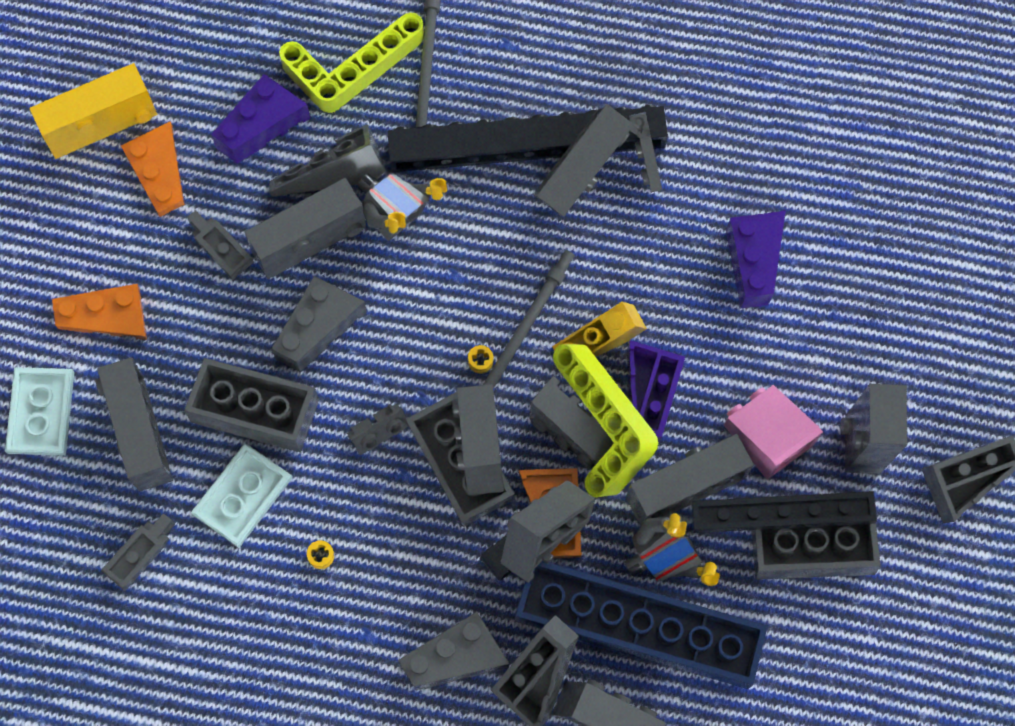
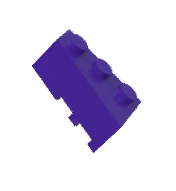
(259, 118)
(754, 255)
(652, 382)

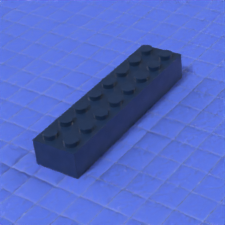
(644, 624)

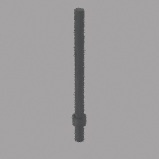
(432, 8)
(554, 278)

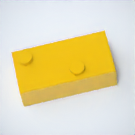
(94, 111)

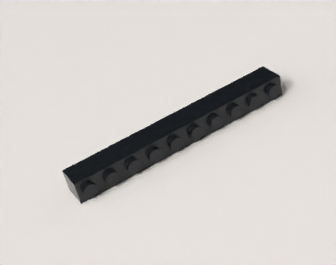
(504, 140)

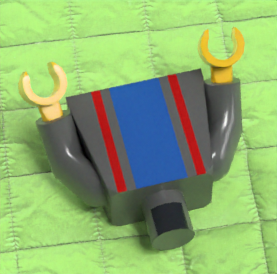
(395, 202)
(668, 551)

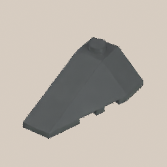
(350, 159)

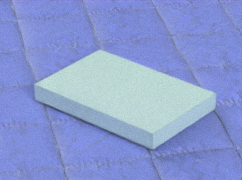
(39, 411)
(241, 495)

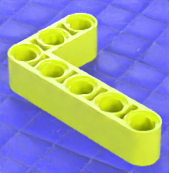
(353, 66)
(614, 415)

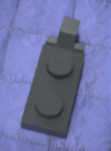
(645, 150)
(220, 245)
(138, 552)

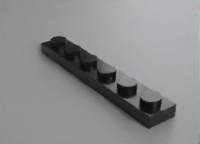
(784, 512)

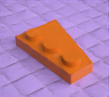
(156, 166)
(108, 311)
(537, 484)

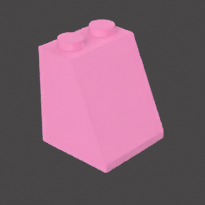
(772, 430)

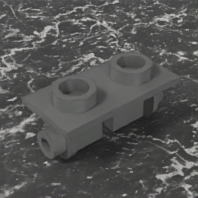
(389, 423)

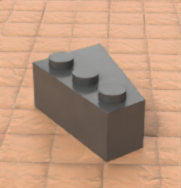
(315, 322)
(569, 424)
(479, 439)
(969, 476)
(544, 526)
(454, 655)
(538, 673)
(591, 706)

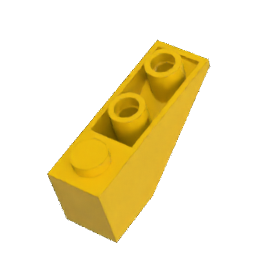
(608, 329)

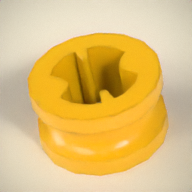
(480, 349)
(326, 561)

